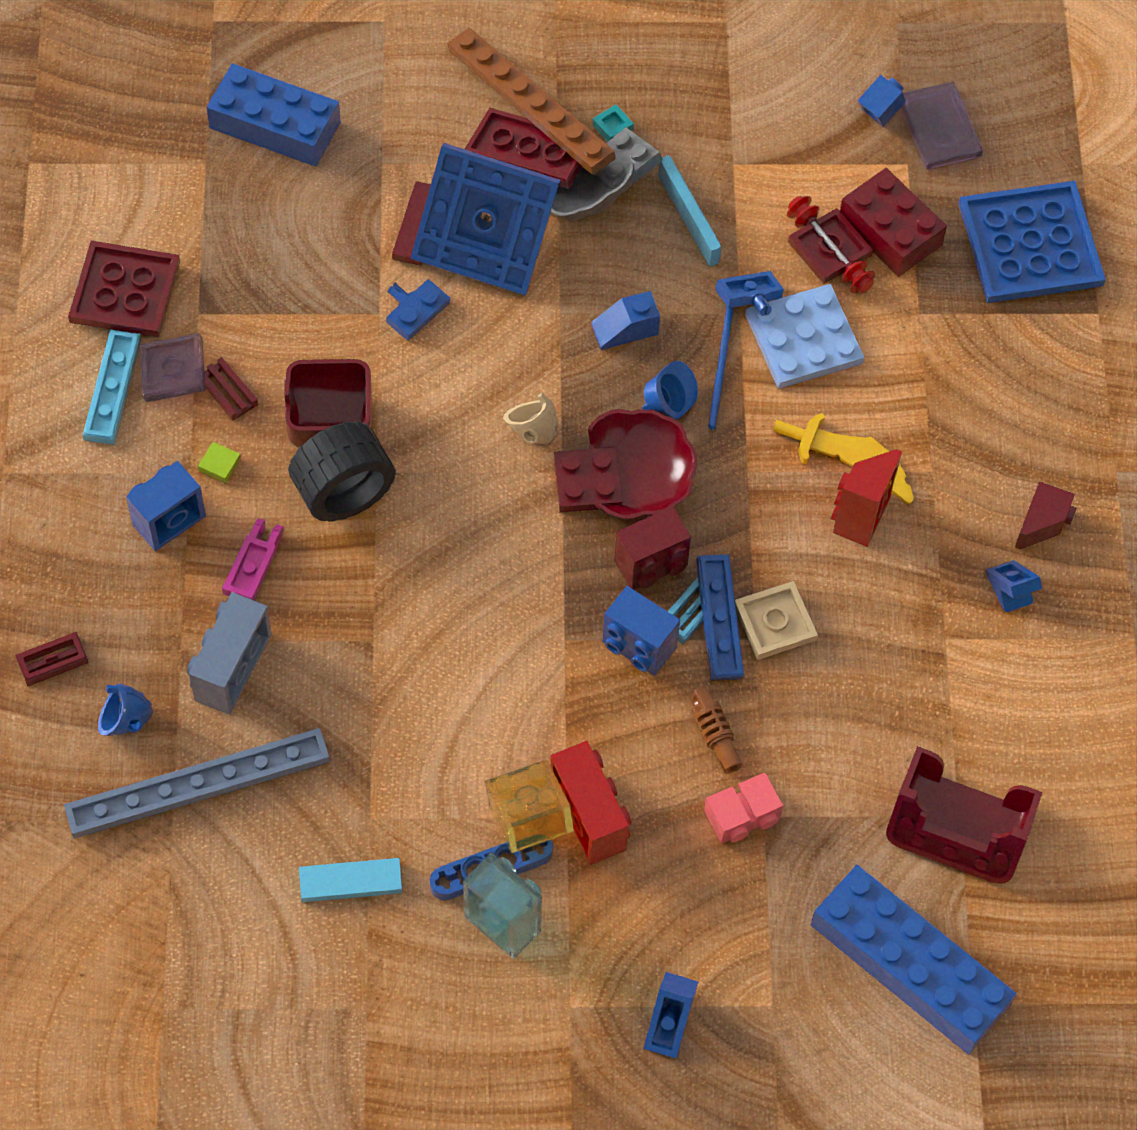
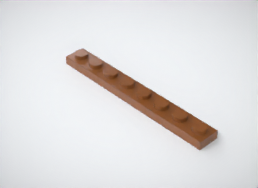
(531, 101)

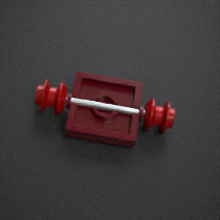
(830, 245)

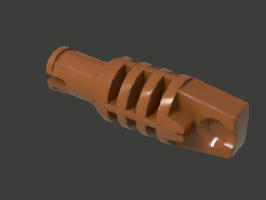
(715, 729)

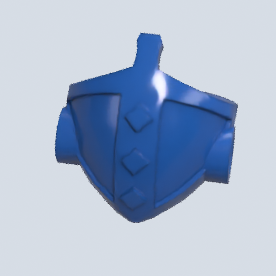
(124, 715)

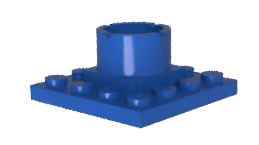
(466, 240)

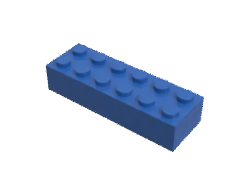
(912, 959)

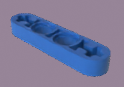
(449, 870)

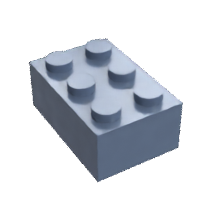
(229, 652)

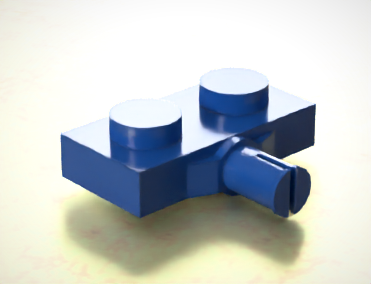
(750, 289)
(415, 308)

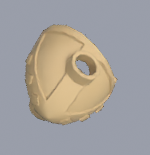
(533, 424)

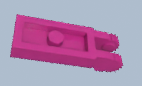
(253, 561)

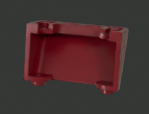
(961, 823)

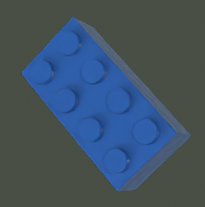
(273, 114)

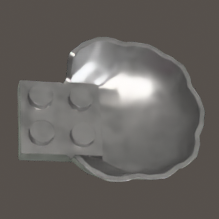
(596, 192)

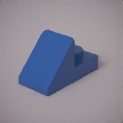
(1013, 584)

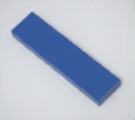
(719, 617)

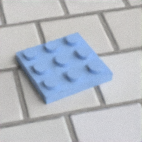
(805, 336)

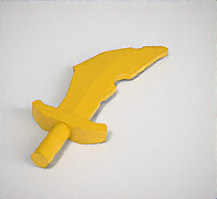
(847, 448)

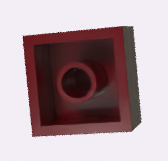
(652, 549)

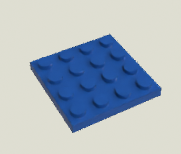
(1031, 241)

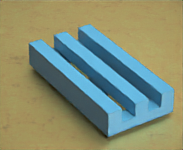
(680, 603)

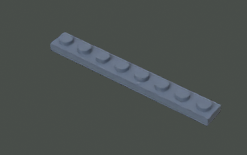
(196, 783)

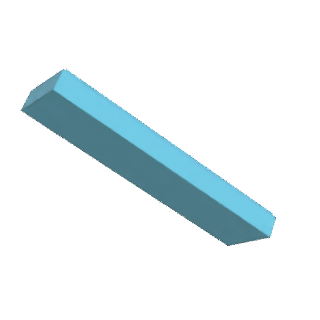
(689, 211)
(112, 387)

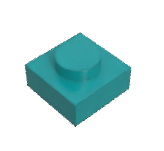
(612, 122)

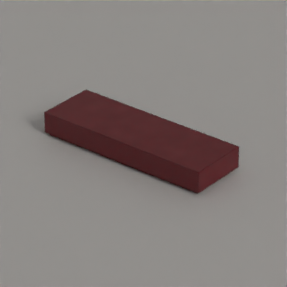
(410, 224)

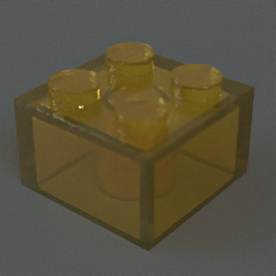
(529, 806)

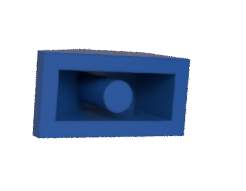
(627, 321)
(670, 1014)

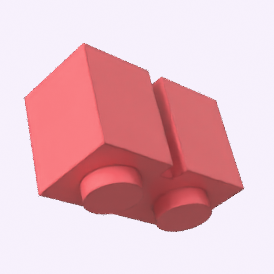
(738, 814)

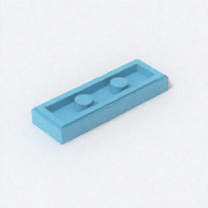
(350, 880)

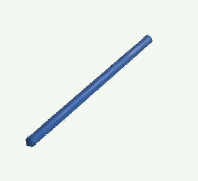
(720, 368)

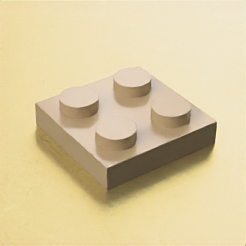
(775, 620)

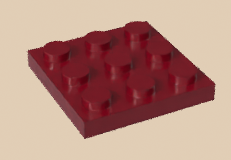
(124, 288)

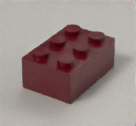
(893, 221)

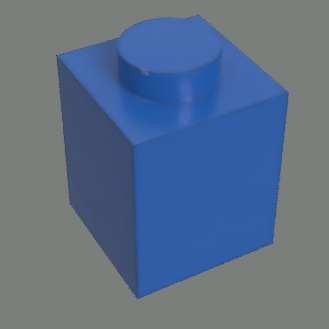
(882, 99)

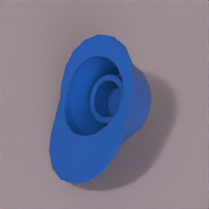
(671, 391)

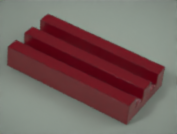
(213, 370)
(56, 661)

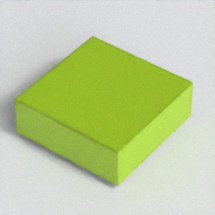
(219, 462)

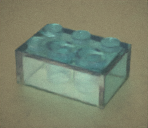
(503, 904)

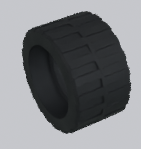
(341, 471)

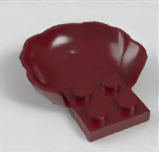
(632, 466)

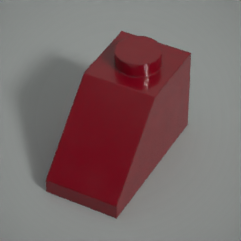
(1046, 515)

